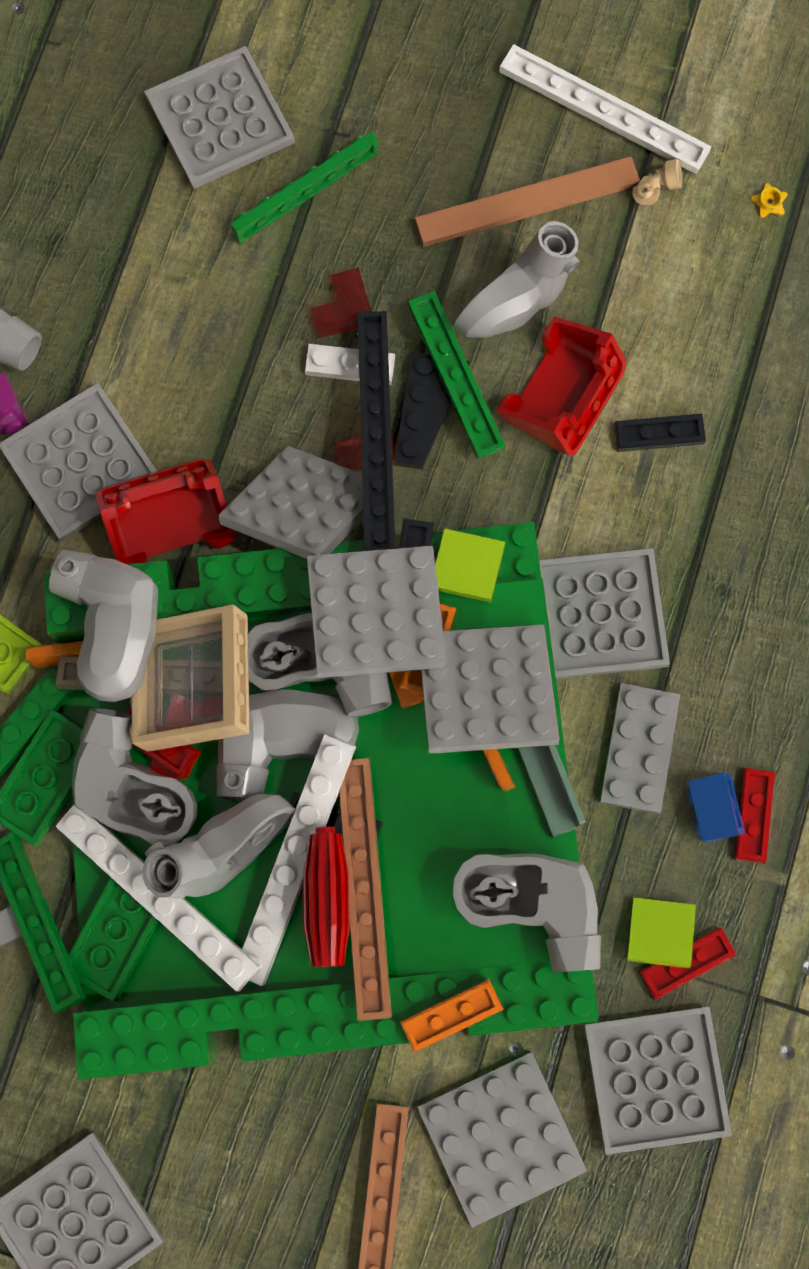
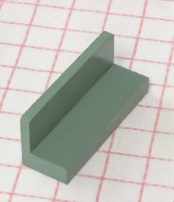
(552, 788)

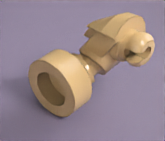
(648, 189)

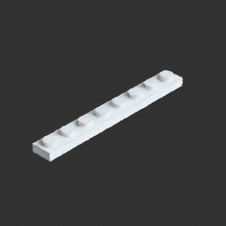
(604, 109)
(287, 874)
(174, 913)

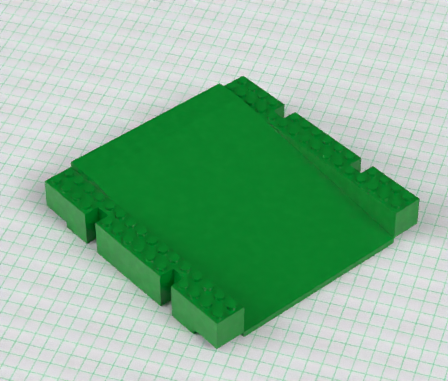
(433, 818)

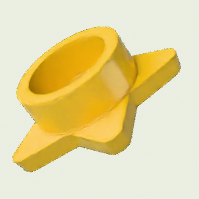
(773, 194)

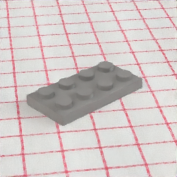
(640, 748)

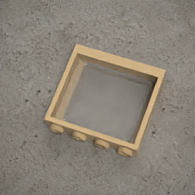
(194, 681)

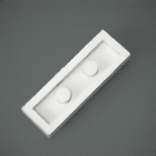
(337, 362)

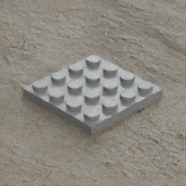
(219, 117)
(73, 456)
(299, 504)
(376, 612)
(604, 613)
(491, 691)
(657, 1080)
(501, 1139)
(77, 1215)

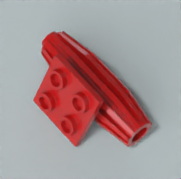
(326, 898)

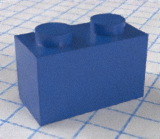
(715, 807)

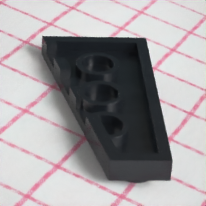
(422, 413)

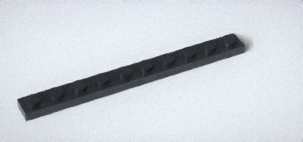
(376, 432)

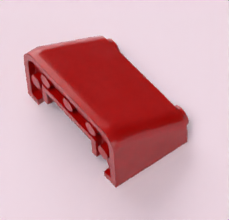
(567, 386)
(164, 511)

